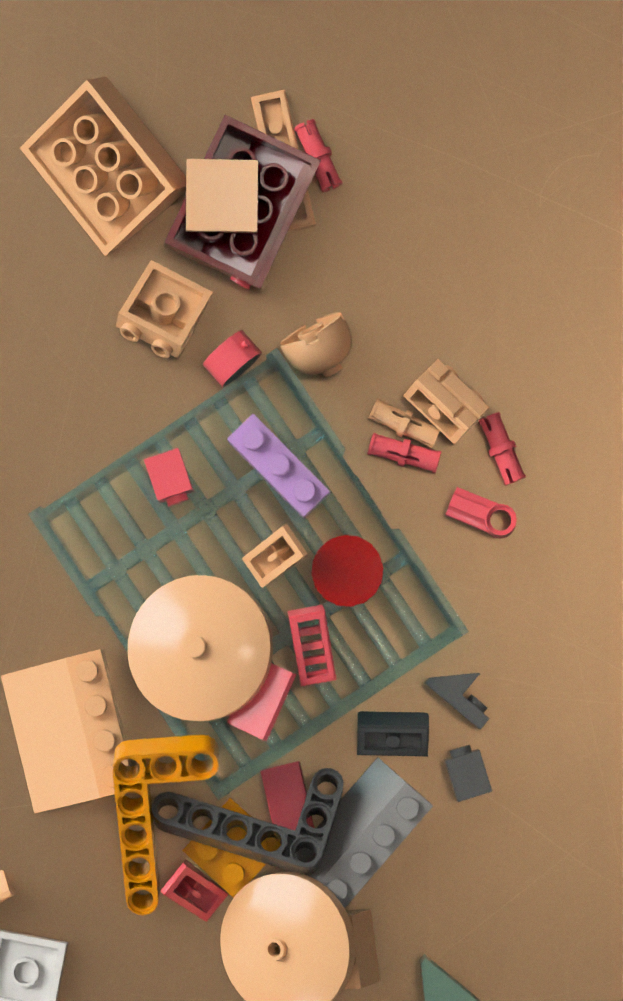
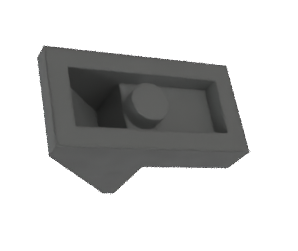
(451, 690)

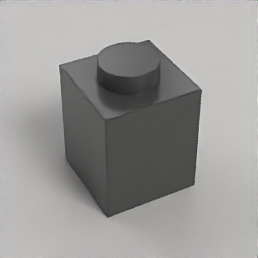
(467, 773)

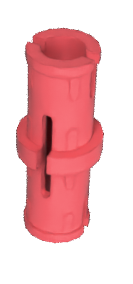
(314, 146)
(502, 448)
(404, 452)

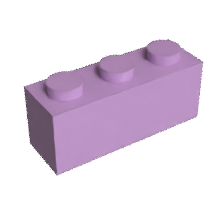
(278, 466)

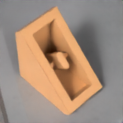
(275, 556)

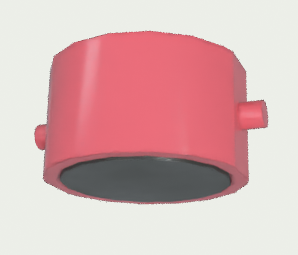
(232, 358)

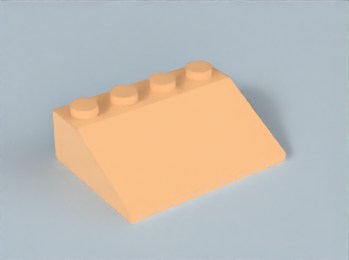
(105, 164)
(66, 729)

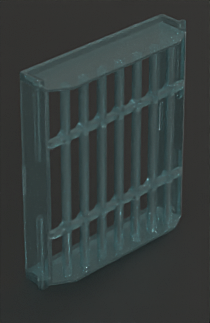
(206, 510)

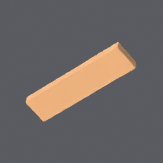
(275, 120)

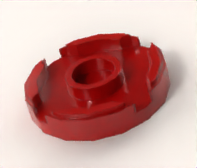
(347, 570)

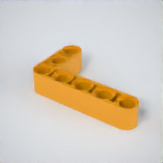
(139, 812)

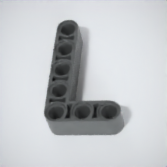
(256, 829)

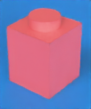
(169, 477)

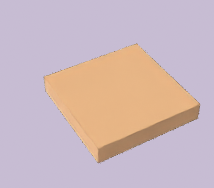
(221, 195)

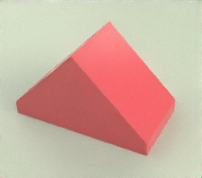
(194, 891)

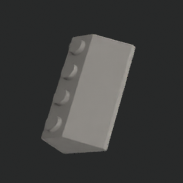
(367, 830)

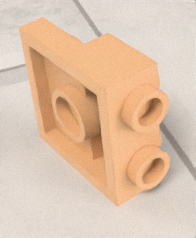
(163, 310)

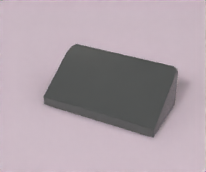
(393, 733)

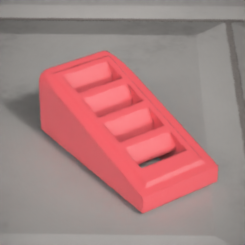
(307, 614)

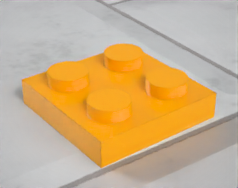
(225, 868)

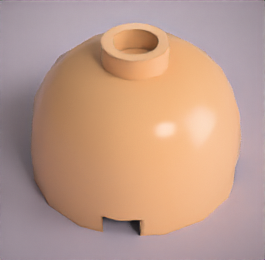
(319, 346)

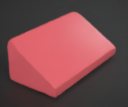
(262, 711)
(285, 794)

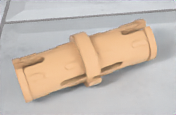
(404, 423)

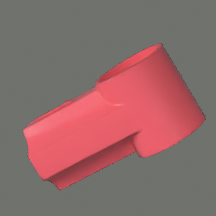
(477, 512)

